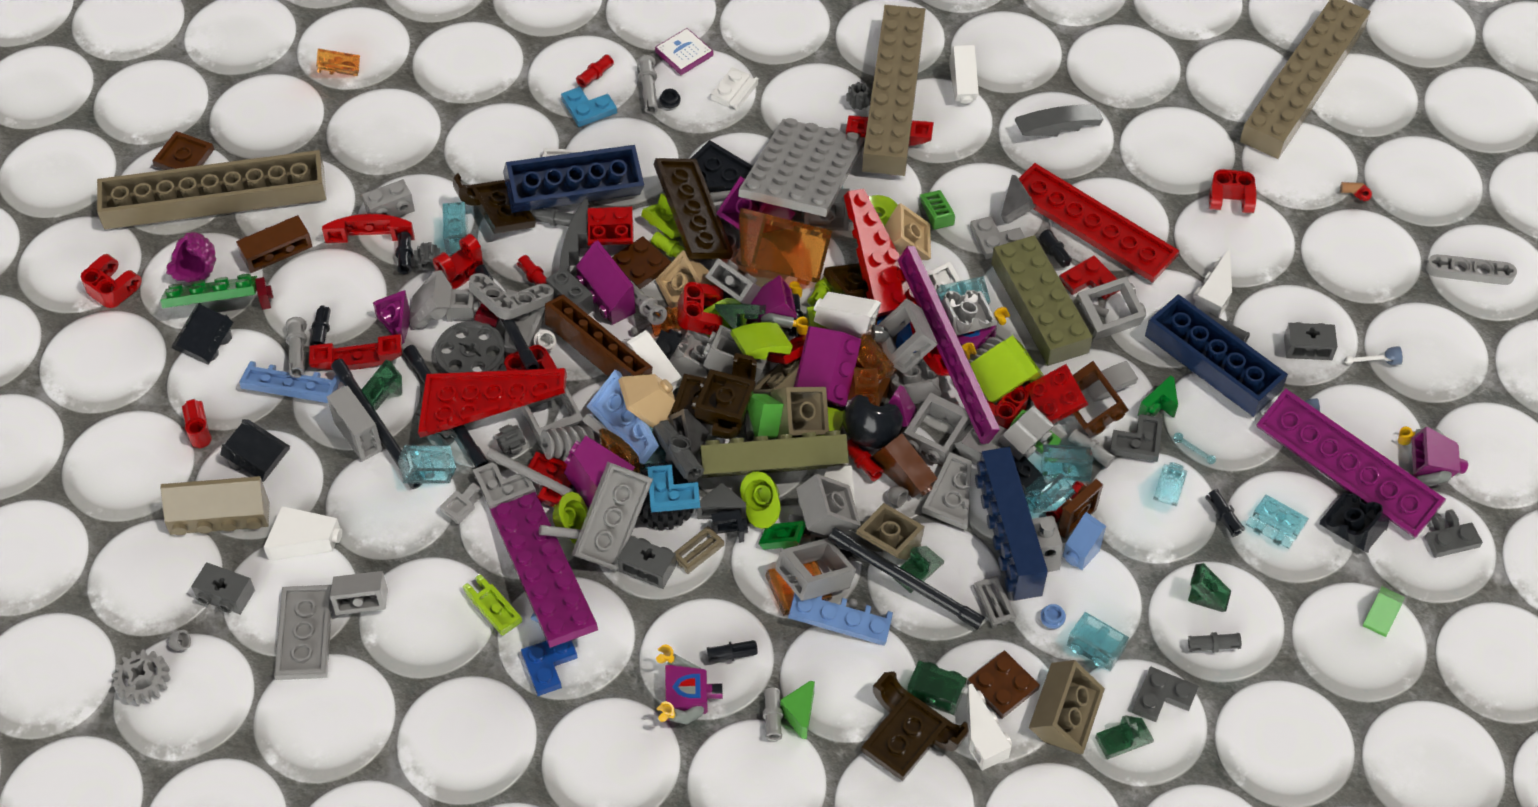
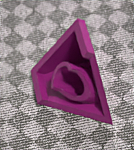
(394, 313)
(905, 404)

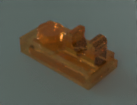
(337, 62)
(872, 356)

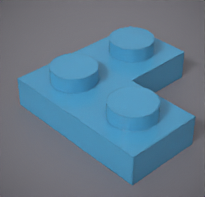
(585, 110)
(670, 496)

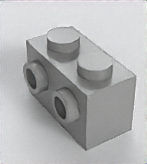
(391, 200)
(733, 282)
(359, 593)

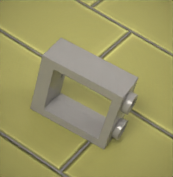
(1091, 318)
(921, 341)
(720, 360)
(945, 411)
(574, 419)
(354, 423)
(807, 586)

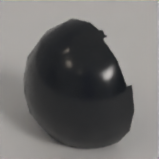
(871, 424)

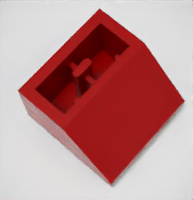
(610, 225)

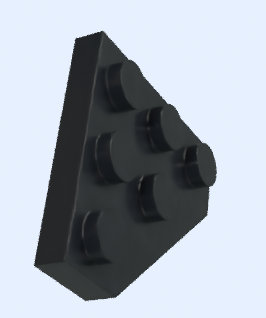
(720, 167)

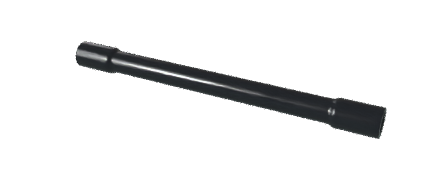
(526, 355)
(346, 377)
(473, 451)
(850, 544)

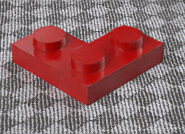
(1087, 273)
(553, 469)

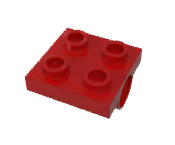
(1057, 394)

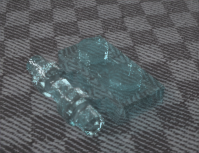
(1280, 517)

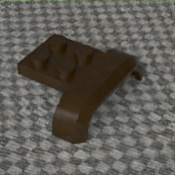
(494, 205)
(743, 366)
(908, 729)

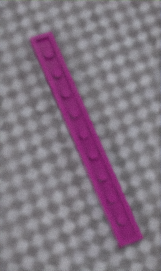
(949, 346)

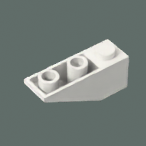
(1217, 288)
(985, 737)

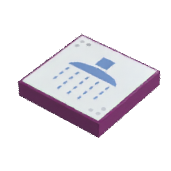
(684, 51)

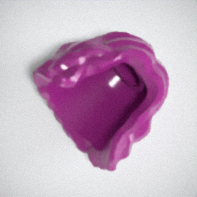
(192, 258)

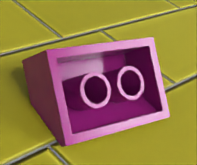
(607, 283)
(828, 362)

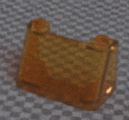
(782, 246)

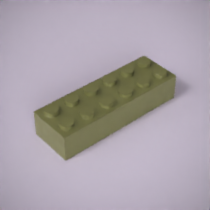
(1041, 300)
(775, 455)

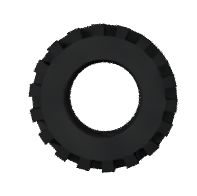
(664, 518)

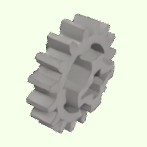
(141, 677)

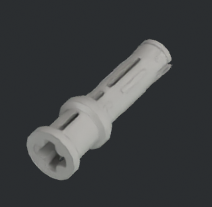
(648, 77)
(649, 306)
(296, 340)

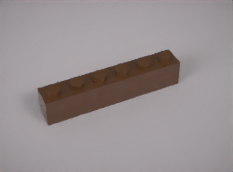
(592, 339)

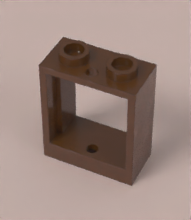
(1085, 378)

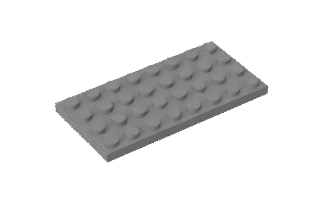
(802, 167)

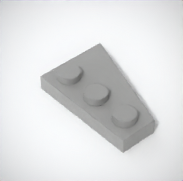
(527, 324)
(950, 492)

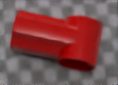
(196, 423)

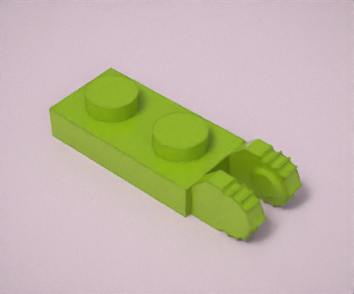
(493, 606)

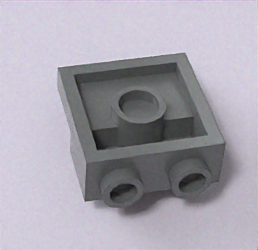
(835, 220)

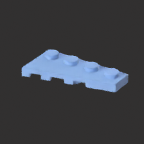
(611, 410)

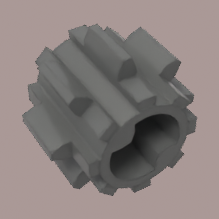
(859, 95)
(424, 256)
(510, 439)

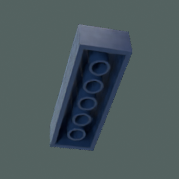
(572, 178)
(1216, 355)
(1011, 524)

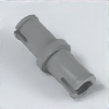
(1098, 453)
(772, 714)

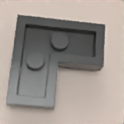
(1143, 443)
(1163, 687)

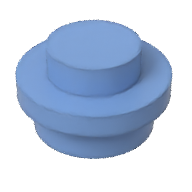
(1053, 616)

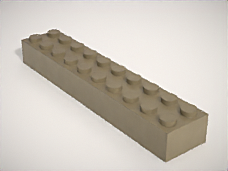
(1304, 77)
(894, 91)
(211, 189)

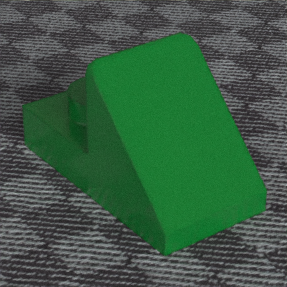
(1163, 398)
(783, 535)

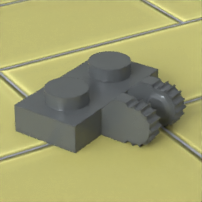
(1452, 539)

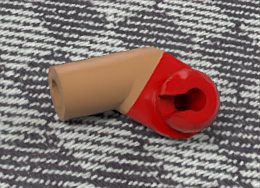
(1360, 190)

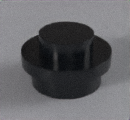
(670, 98)

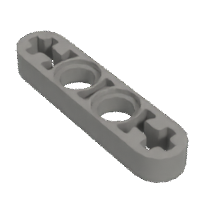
(1471, 272)

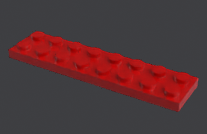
(1097, 224)

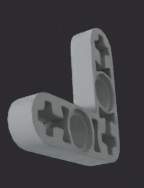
(506, 305)

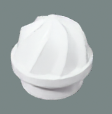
(546, 339)

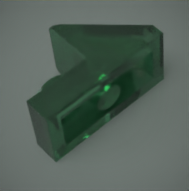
(734, 312)
(382, 383)
(922, 564)
(1208, 589)
(1127, 736)

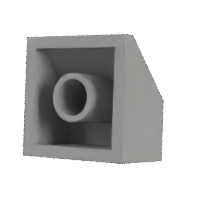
(827, 505)

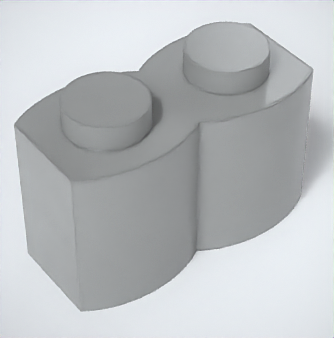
(1027, 433)

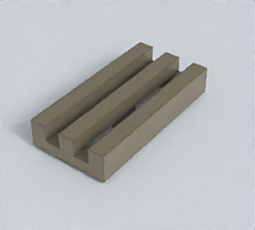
(683, 562)

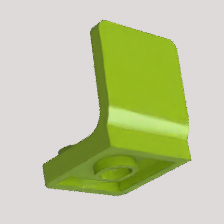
(1004, 369)

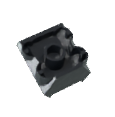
(203, 334)
(254, 450)
(1356, 521)

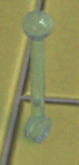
(1178, 438)

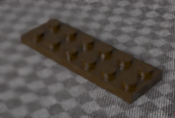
(693, 208)

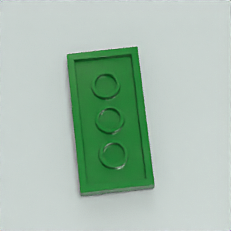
(204, 292)

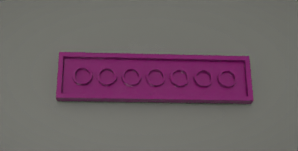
(1350, 462)
(543, 571)

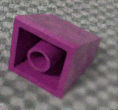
(731, 207)
(587, 464)

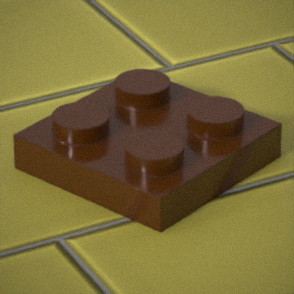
(183, 152)
(641, 262)
(1074, 509)
(1004, 684)

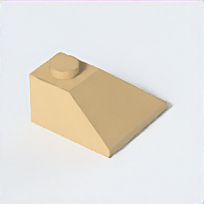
(909, 229)
(678, 274)
(647, 397)

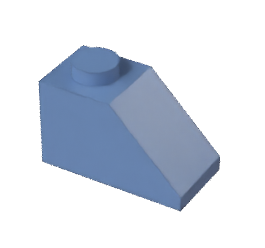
(1084, 541)

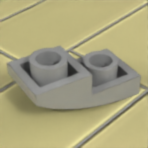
(1118, 375)

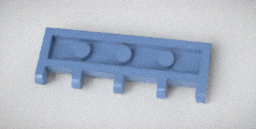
(283, 384)
(841, 618)

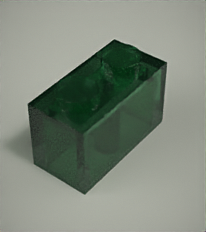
(937, 686)

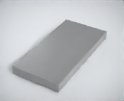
(612, 516)
(304, 632)

